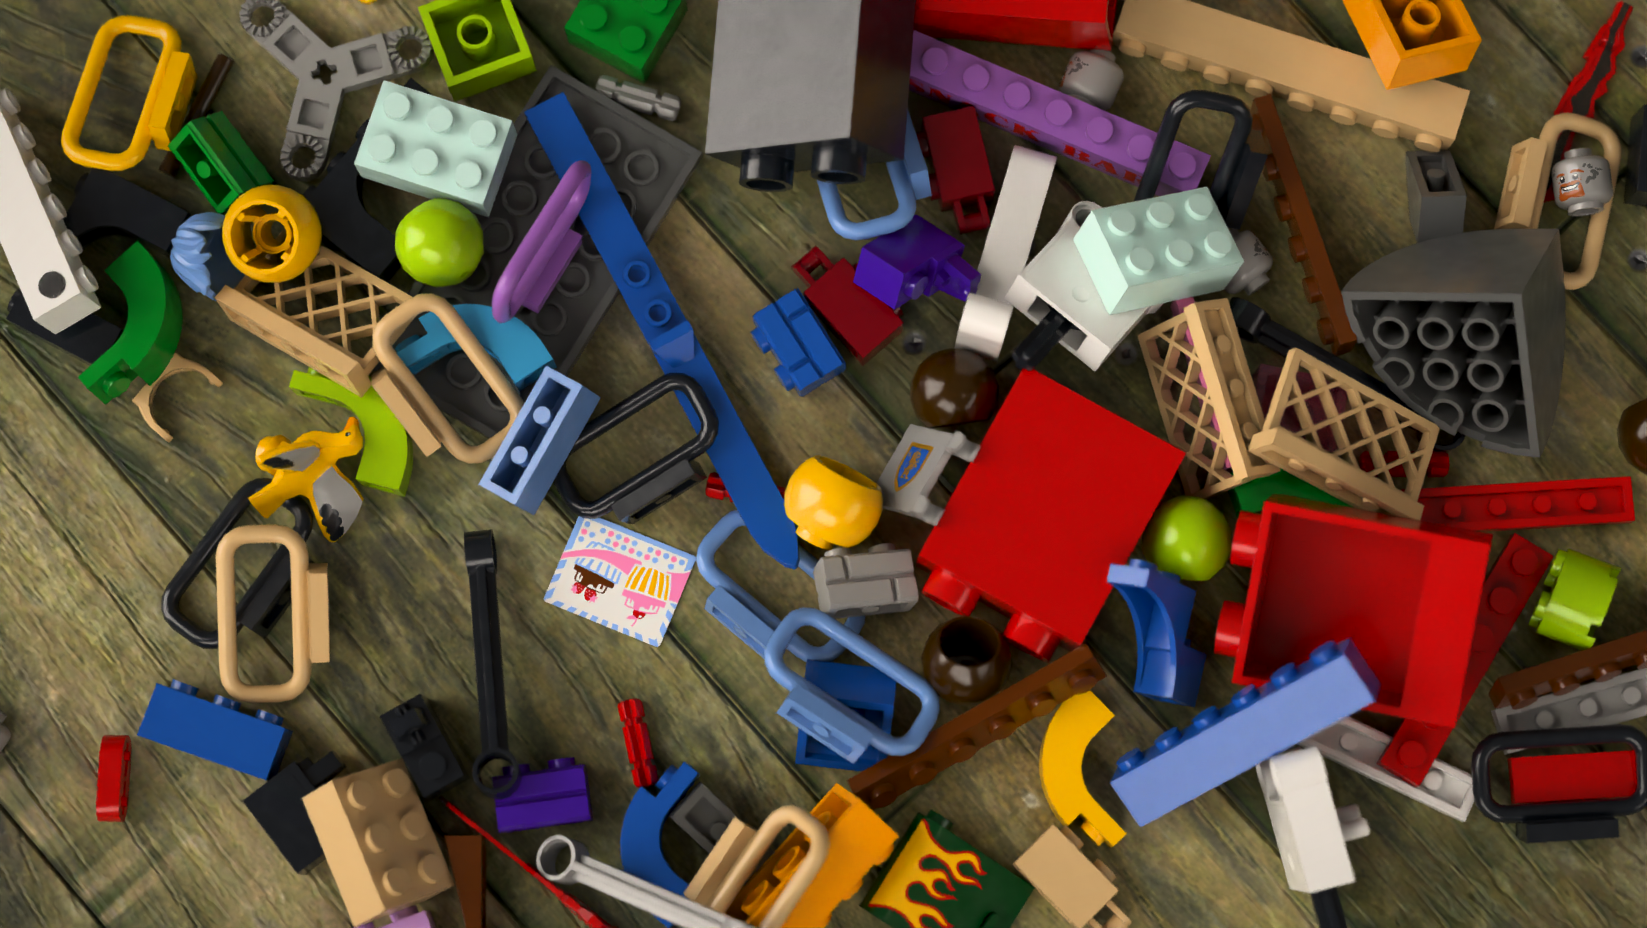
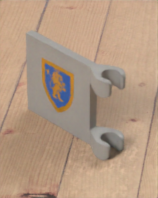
(917, 467)

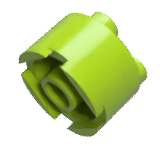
(1577, 598)

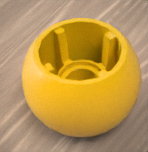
(301, 239)
(832, 503)

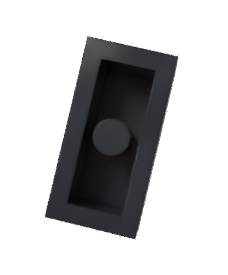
(425, 747)
(283, 814)

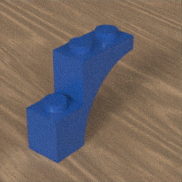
(1161, 615)

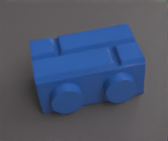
(798, 344)

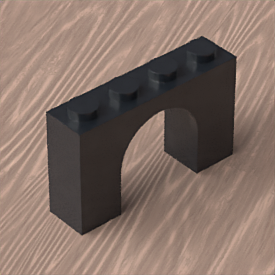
(104, 208)
(344, 216)

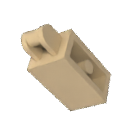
(1070, 880)

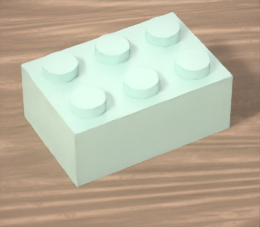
(435, 147)
(1158, 250)

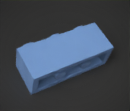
(539, 440)

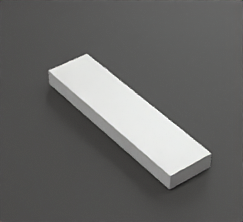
(1360, 748)

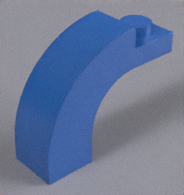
(643, 828)

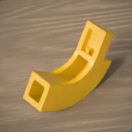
(1061, 767)

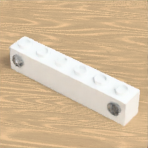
(34, 233)

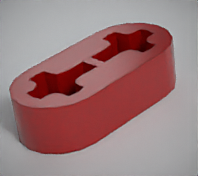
(113, 778)

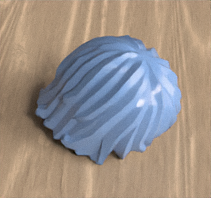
(200, 255)

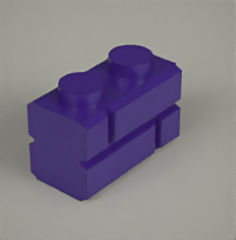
(544, 797)

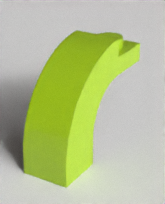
(387, 446)

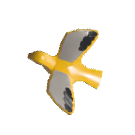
(310, 470)

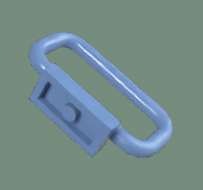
(909, 181)
(745, 614)
(827, 717)

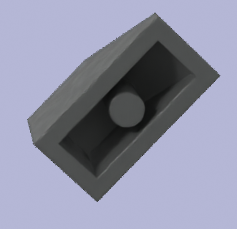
(1434, 194)

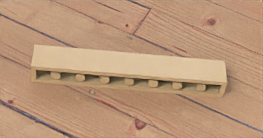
(1290, 69)

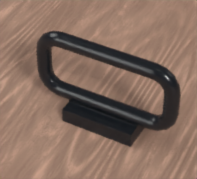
(1239, 164)
(661, 480)
(266, 597)
(1560, 819)

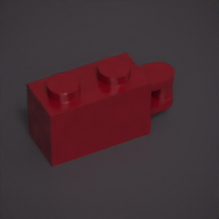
(958, 166)
(849, 312)

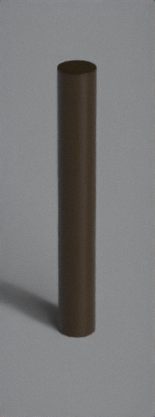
(201, 105)

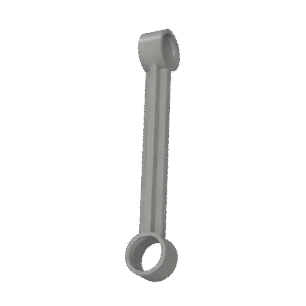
(627, 887)

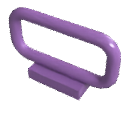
(545, 248)

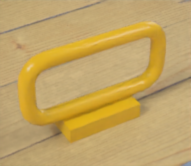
(164, 104)

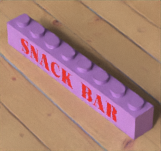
(1047, 116)

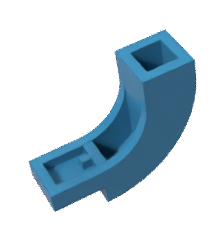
(509, 343)

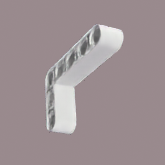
(1005, 251)

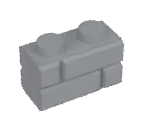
(865, 581)

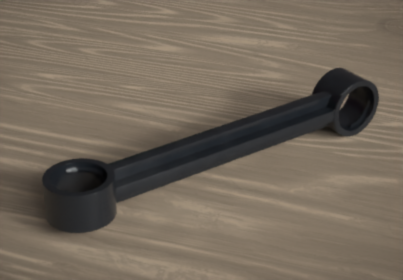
(1257, 327)
(482, 571)

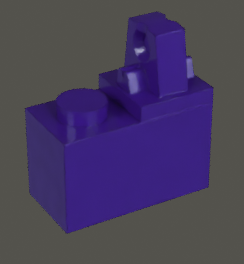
(915, 263)

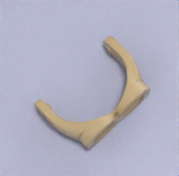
(145, 396)

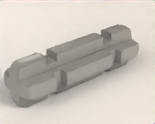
(639, 97)

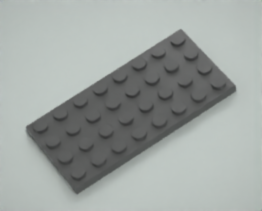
(649, 175)

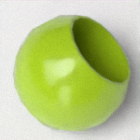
(439, 243)
(1187, 538)

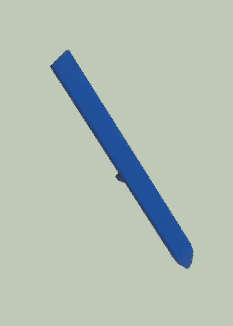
(667, 330)

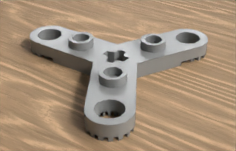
(319, 104)

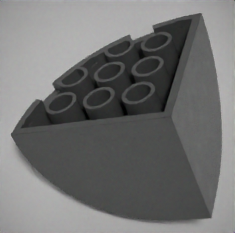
(1470, 332)

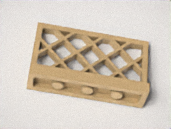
(305, 343)
(1228, 394)
(1324, 469)

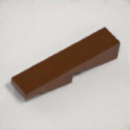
(469, 868)

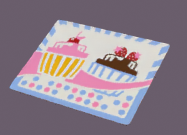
(620, 579)

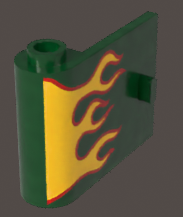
(943, 882)

